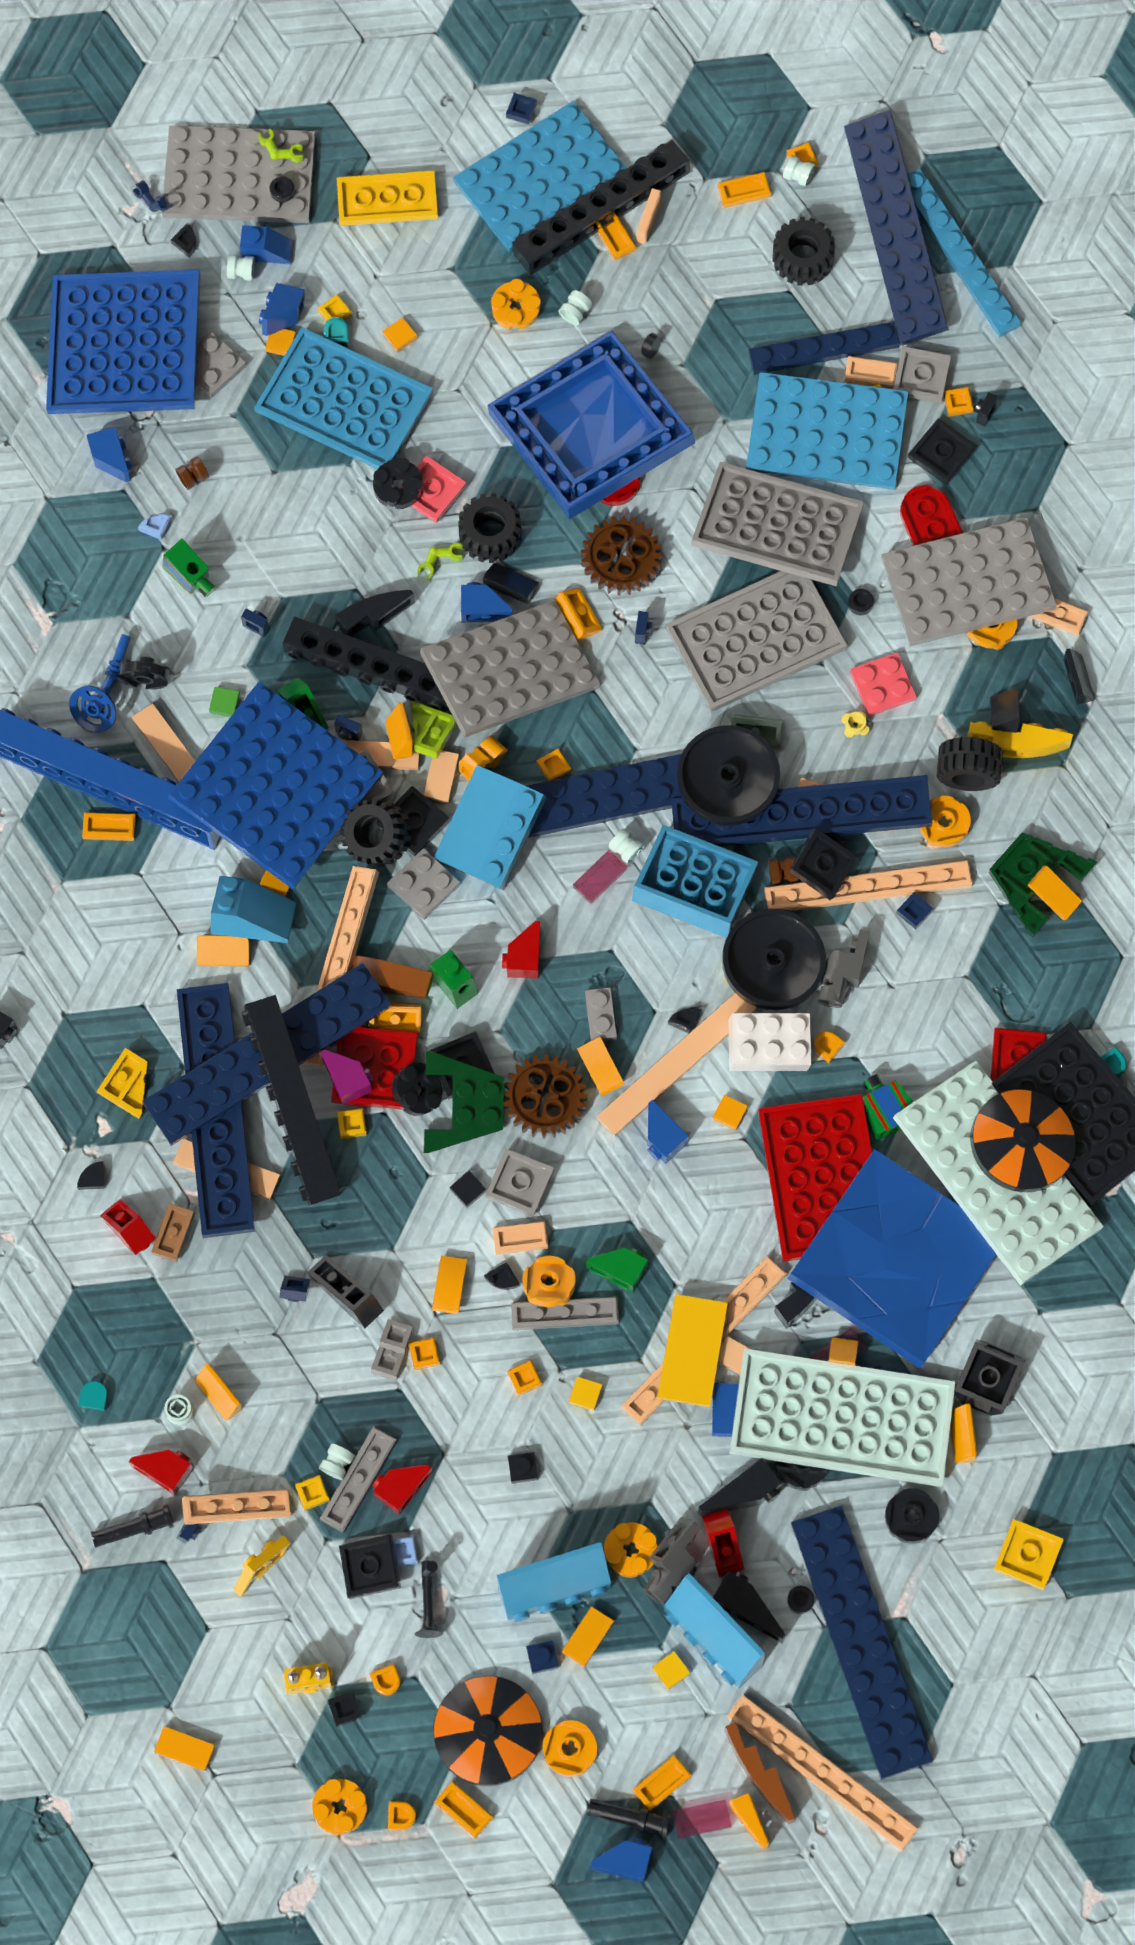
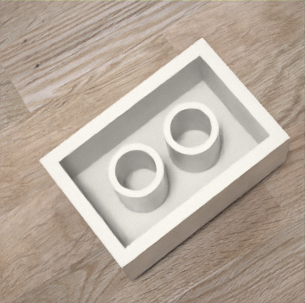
(769, 1042)

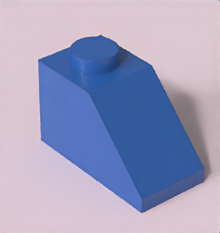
(265, 245)
(482, 604)
(664, 1135)
(625, 1860)

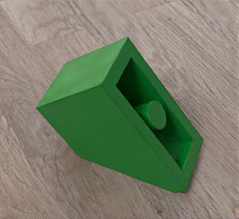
(300, 696)
(620, 1267)

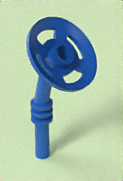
(102, 700)

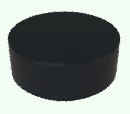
(281, 189)
(651, 345)
(860, 602)
(800, 1599)

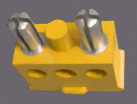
(308, 1678)

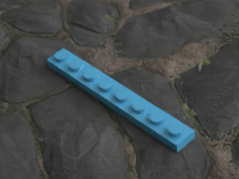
(962, 256)

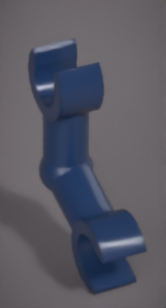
(142, 191)

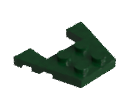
(1020, 865)
(475, 1102)

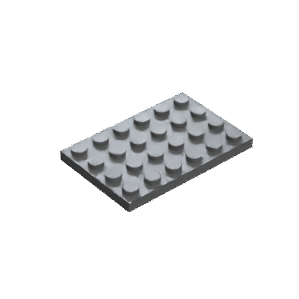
(229, 174)
(777, 523)
(968, 581)
(755, 637)
(509, 668)

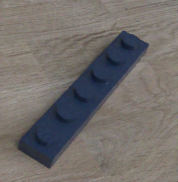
(823, 348)

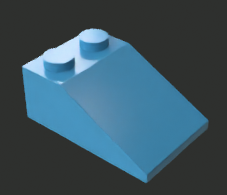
(250, 911)

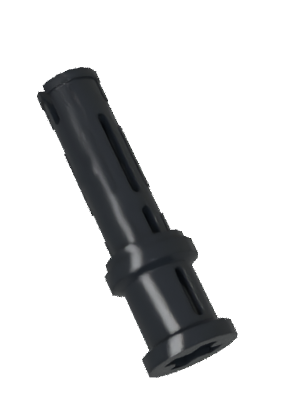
(144, 1523)
(642, 1820)

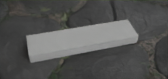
(573, 1314)
(358, 1479)

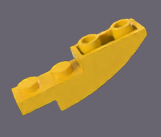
(1030, 743)

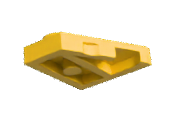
(126, 1083)
(258, 1565)

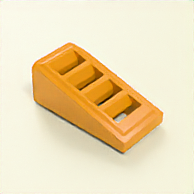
(746, 1812)

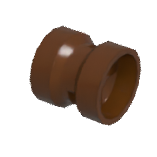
(192, 473)
(775, 868)

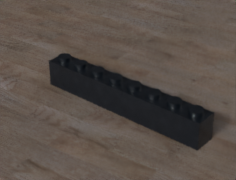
(291, 1099)

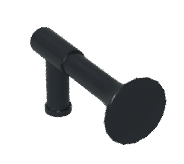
(428, 1627)

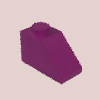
(347, 1076)

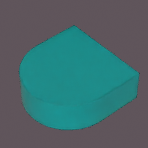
(336, 330)
(1115, 1061)
(93, 1396)

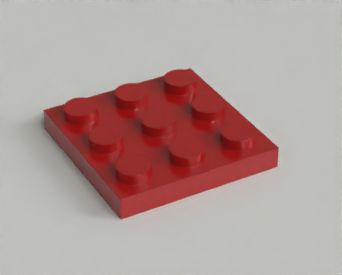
(384, 1055)

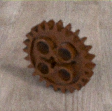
(640, 565)
(567, 1102)

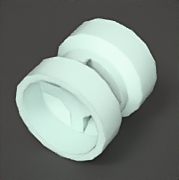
(799, 171)
(240, 267)
(575, 307)
(626, 846)
(182, 1413)
(336, 1461)

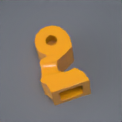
(486, 755)

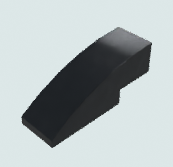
(374, 611)
(793, 1306)

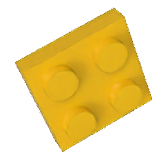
(1028, 1554)

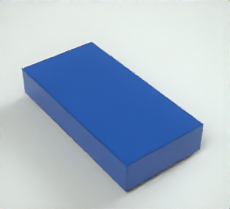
(723, 1409)

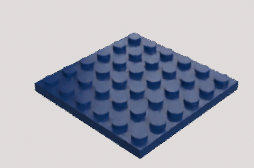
(123, 342)
(275, 785)

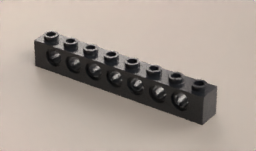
(575, 231)
(398, 665)

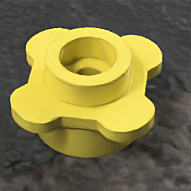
(855, 717)

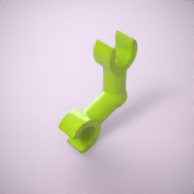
(276, 153)
(434, 553)

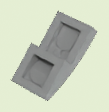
(391, 1349)

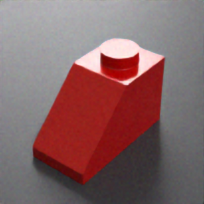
(523, 954)
(128, 1227)
(164, 1468)
(400, 1486)
(723, 1542)

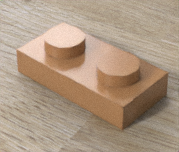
(172, 1232)

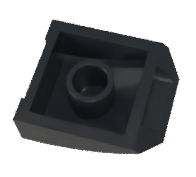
(988, 1378)

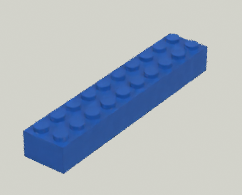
(98, 776)

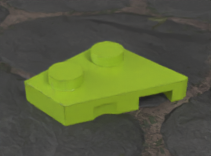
(430, 729)

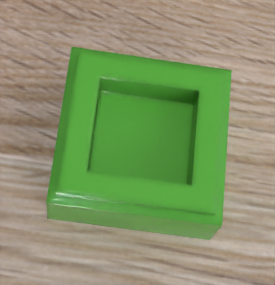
(224, 701)

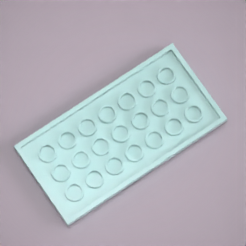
(1021, 1227)
(842, 1417)

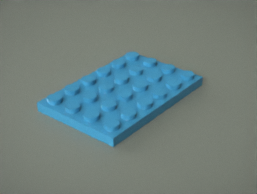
(538, 173)
(343, 399)
(827, 431)

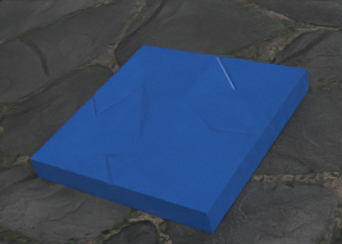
(591, 424)
(895, 1259)

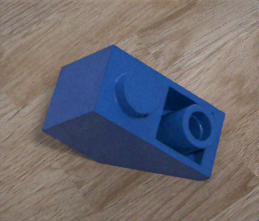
(282, 309)
(108, 455)

